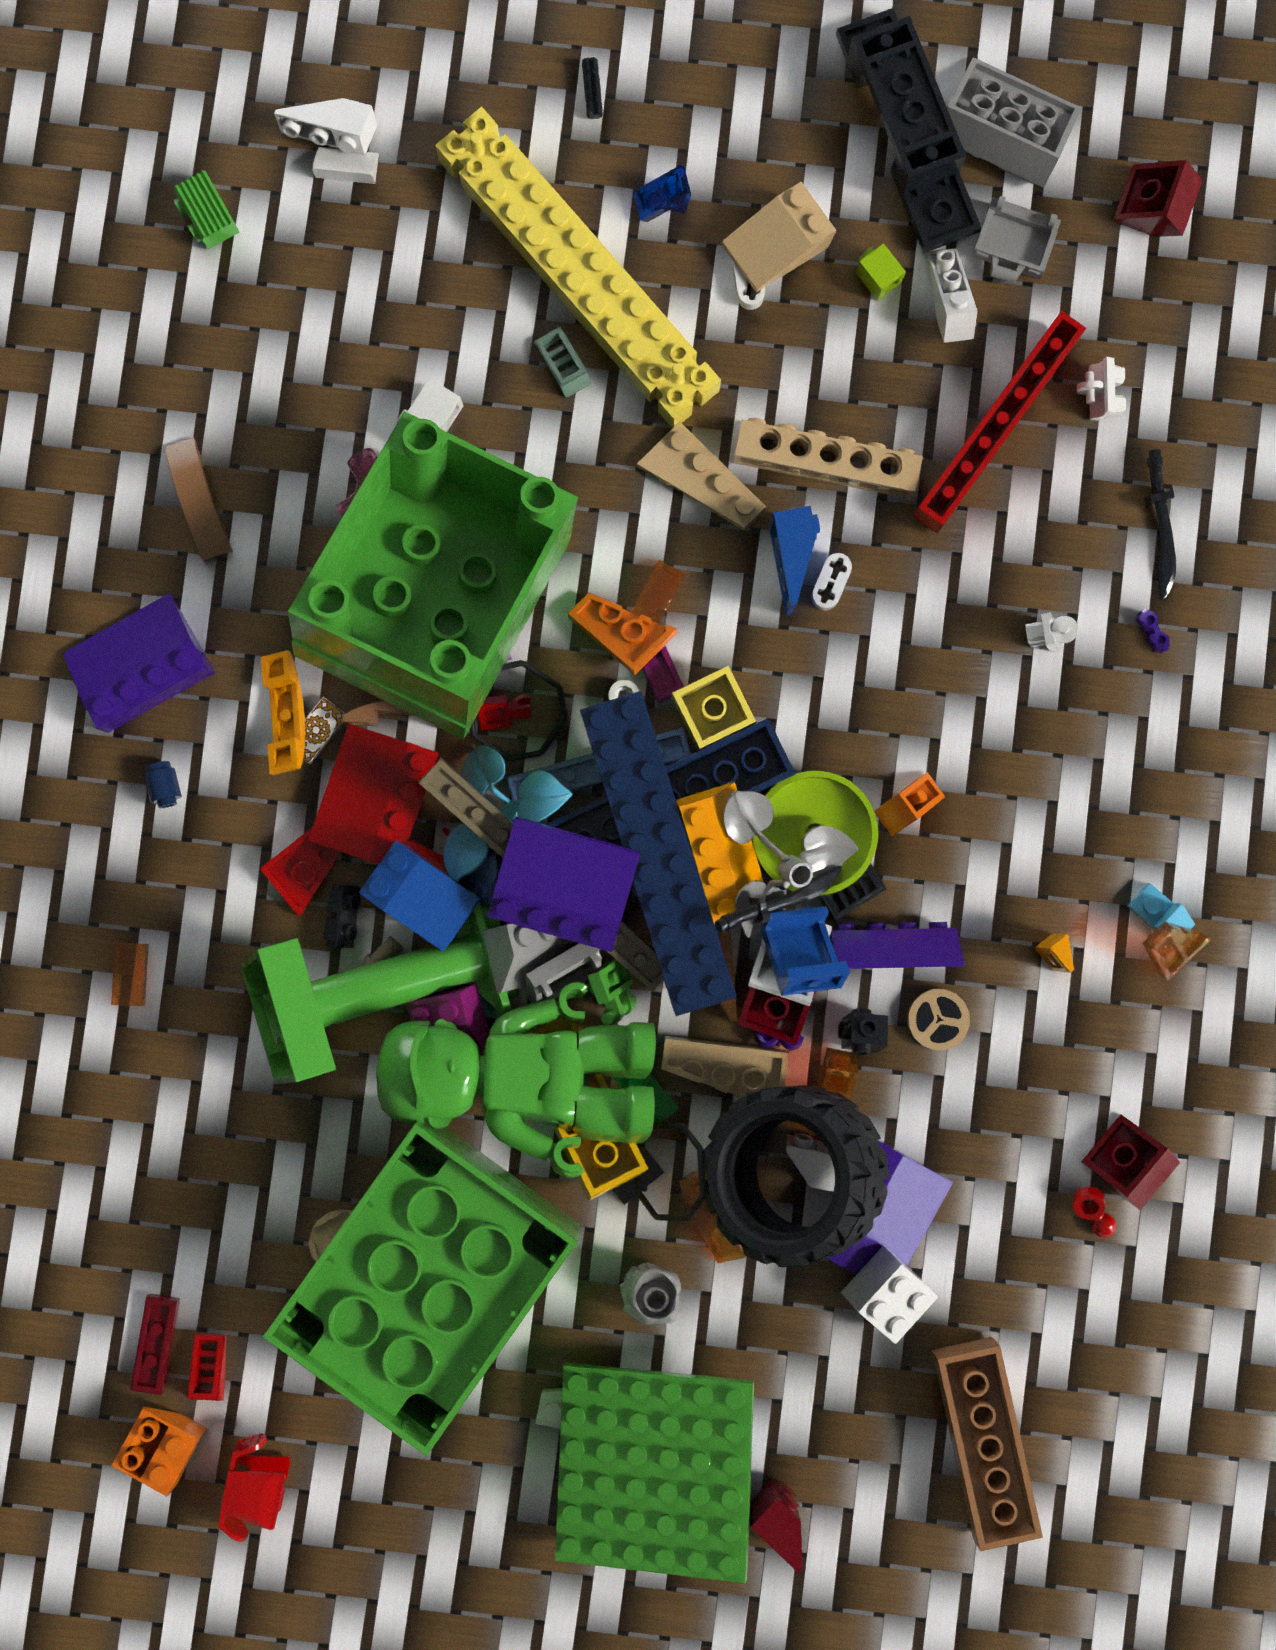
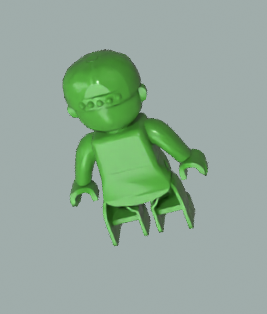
(523, 1077)

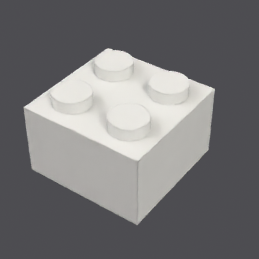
(889, 1294)

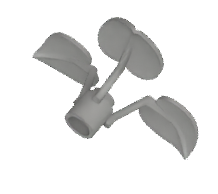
(824, 847)

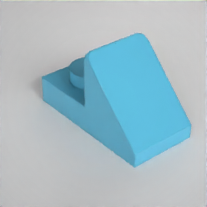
(1156, 909)

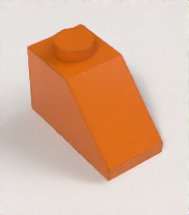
(909, 804)

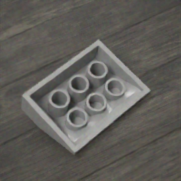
(1011, 122)

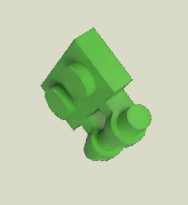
(611, 986)

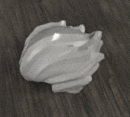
(651, 1294)

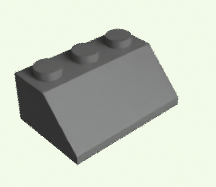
(519, 950)

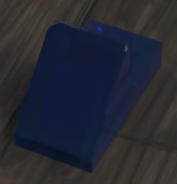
(663, 194)

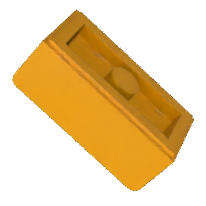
(1057, 952)

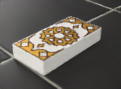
(320, 728)

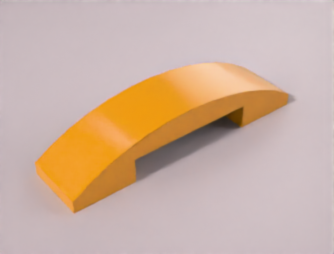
(287, 712)

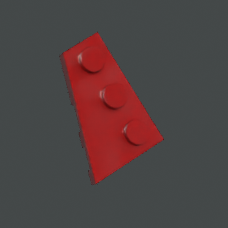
(300, 871)

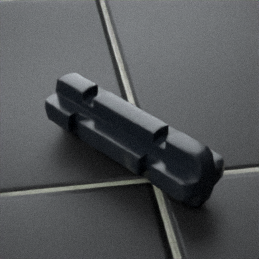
(592, 88)

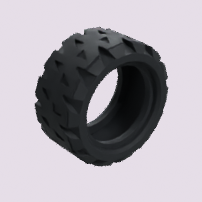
(735, 1191)

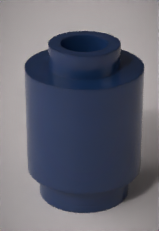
(162, 784)

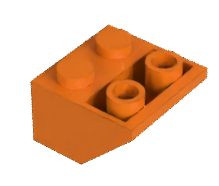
(159, 1448)

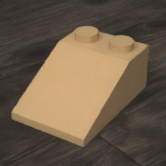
(780, 237)

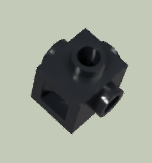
(863, 1032)

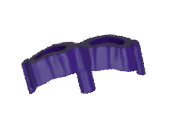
(1148, 624)
(768, 1041)

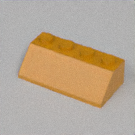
(720, 861)

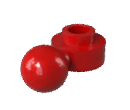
(1101, 1223)

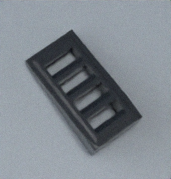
(837, 913)

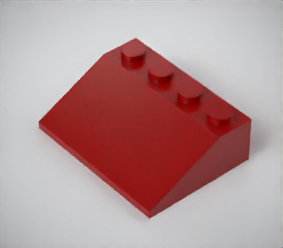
(371, 794)

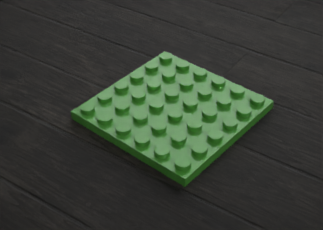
(655, 1471)

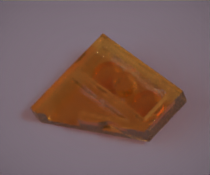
(1173, 947)

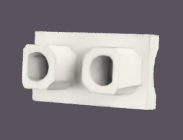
(1100, 389)
(1051, 630)

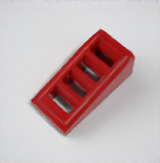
(195, 1377)

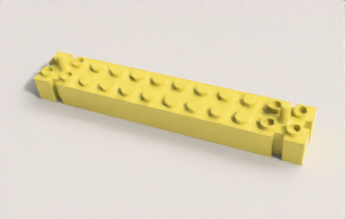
(577, 267)

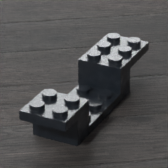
(926, 144)

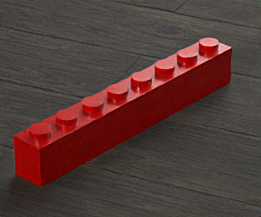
(999, 422)

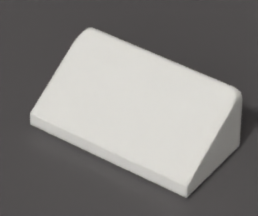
(345, 166)

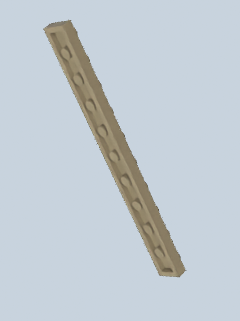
(495, 831)

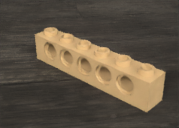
(811, 466)

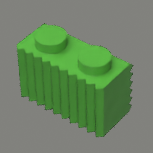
(206, 210)

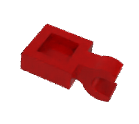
(498, 712)

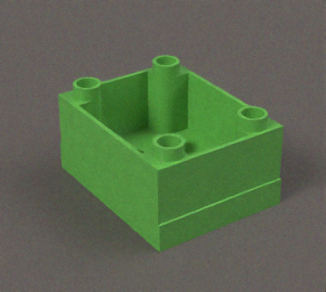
(432, 574)
(424, 1284)

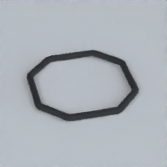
(552, 682)
(702, 1184)

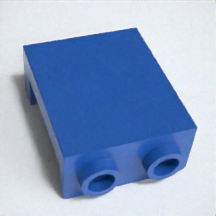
(802, 951)

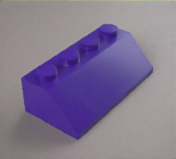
(897, 947)

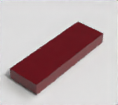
(155, 1344)

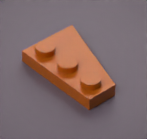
(624, 635)

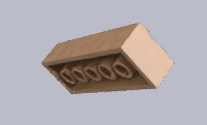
(987, 1444)

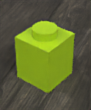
(880, 271)

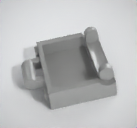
(1015, 240)
(562, 970)

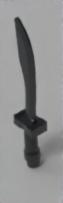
(1167, 554)
(761, 908)

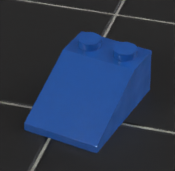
(792, 541)
(419, 895)

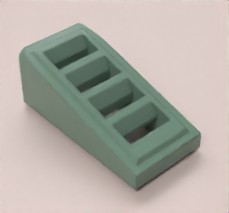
(571, 379)

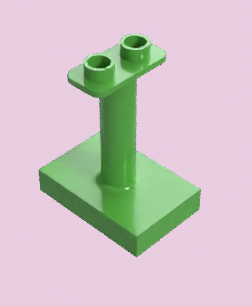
(296, 1010)

